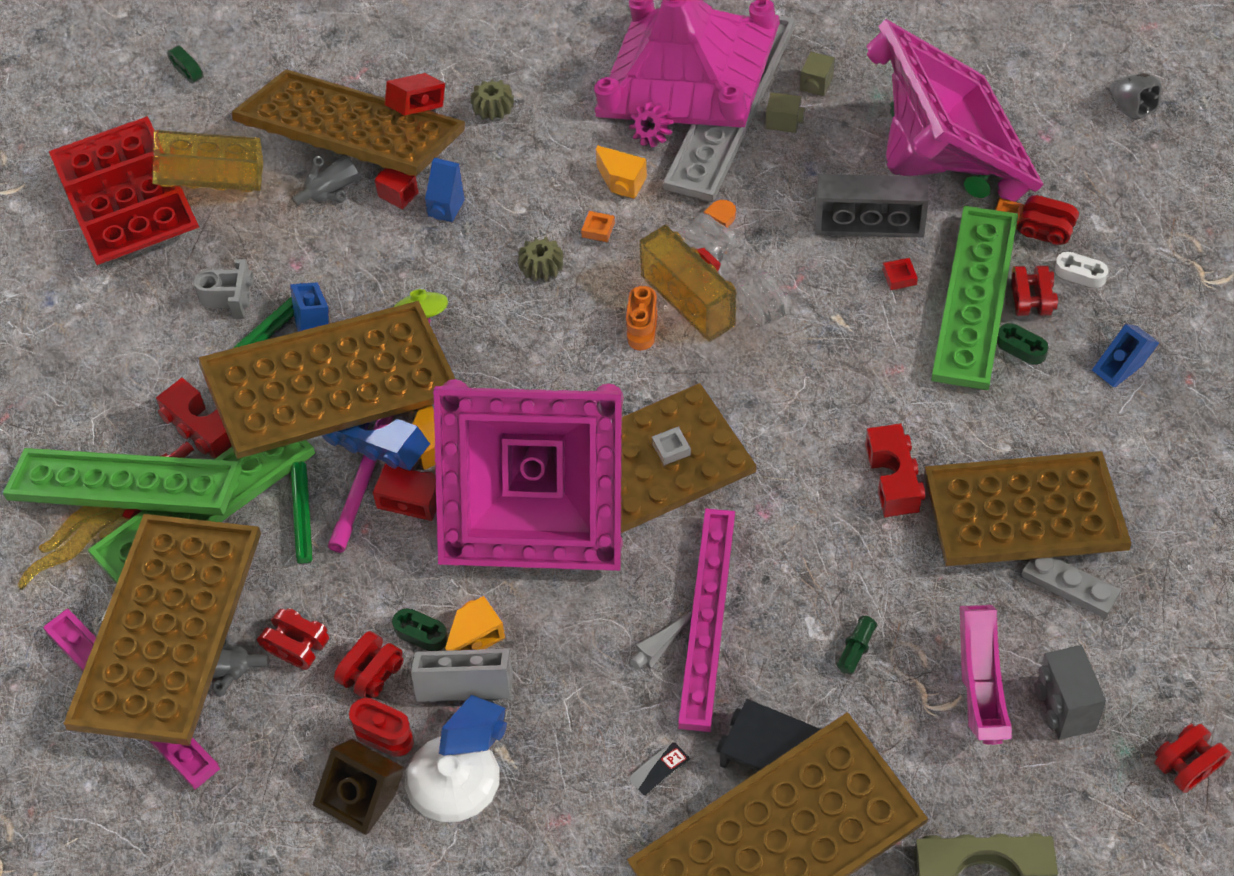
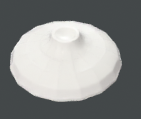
(451, 785)

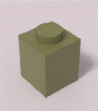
(817, 73)
(784, 112)

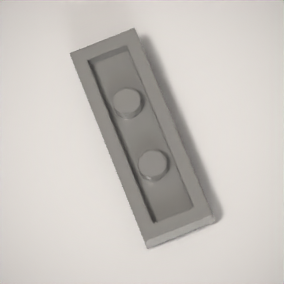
(1072, 584)

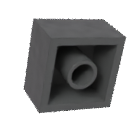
(1070, 692)

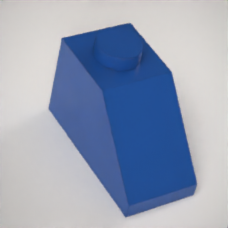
(444, 190)
(309, 306)
(1125, 355)
(473, 727)

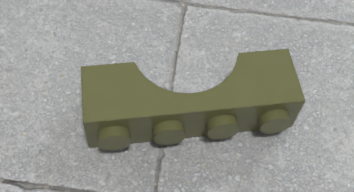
(1016, 855)

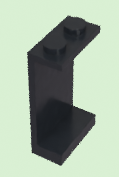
(761, 736)

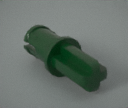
(856, 645)

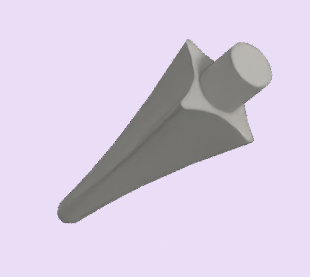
(653, 647)

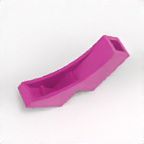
(982, 674)

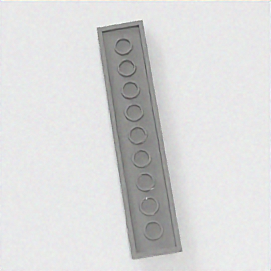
(710, 148)

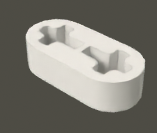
(1081, 269)

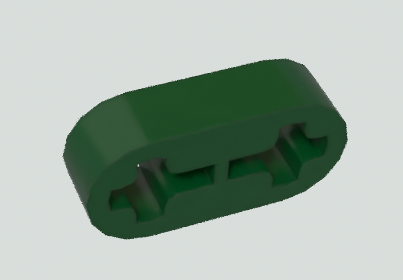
(185, 64)
(1022, 344)
(421, 627)

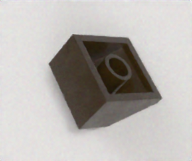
(357, 785)

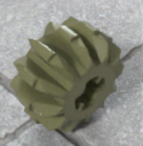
(492, 99)
(540, 259)

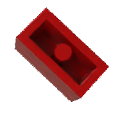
(414, 94)
(406, 492)

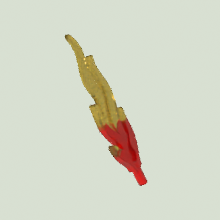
(90, 522)

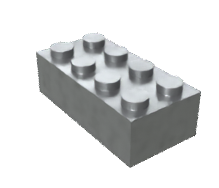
(871, 205)

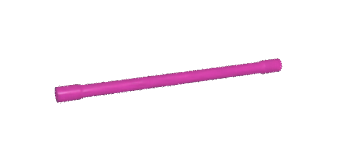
(344, 526)

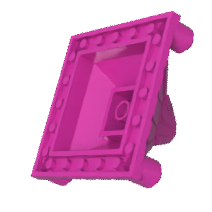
(691, 61)
(947, 117)
(528, 477)

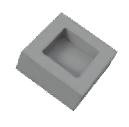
(671, 445)

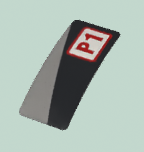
(658, 768)

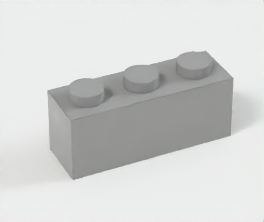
(462, 674)

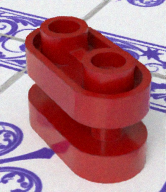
(1047, 220)
(1043, 282)
(293, 638)
(369, 665)
(381, 727)
(1191, 740)

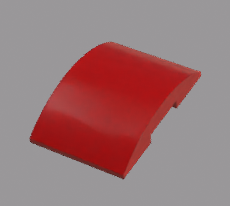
(115, 195)

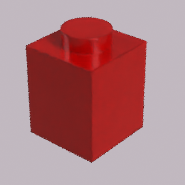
(396, 187)

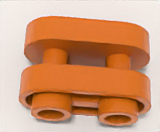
(641, 317)

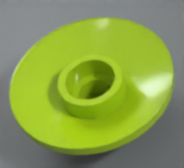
(431, 302)

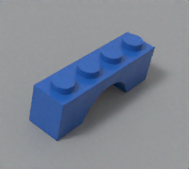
(396, 444)

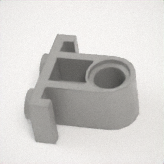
(226, 288)

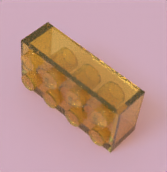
(206, 161)
(688, 282)

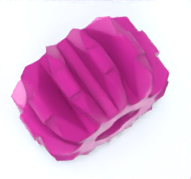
(641, 126)

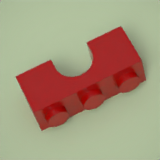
(181, 406)
(891, 449)

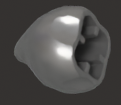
(1137, 94)

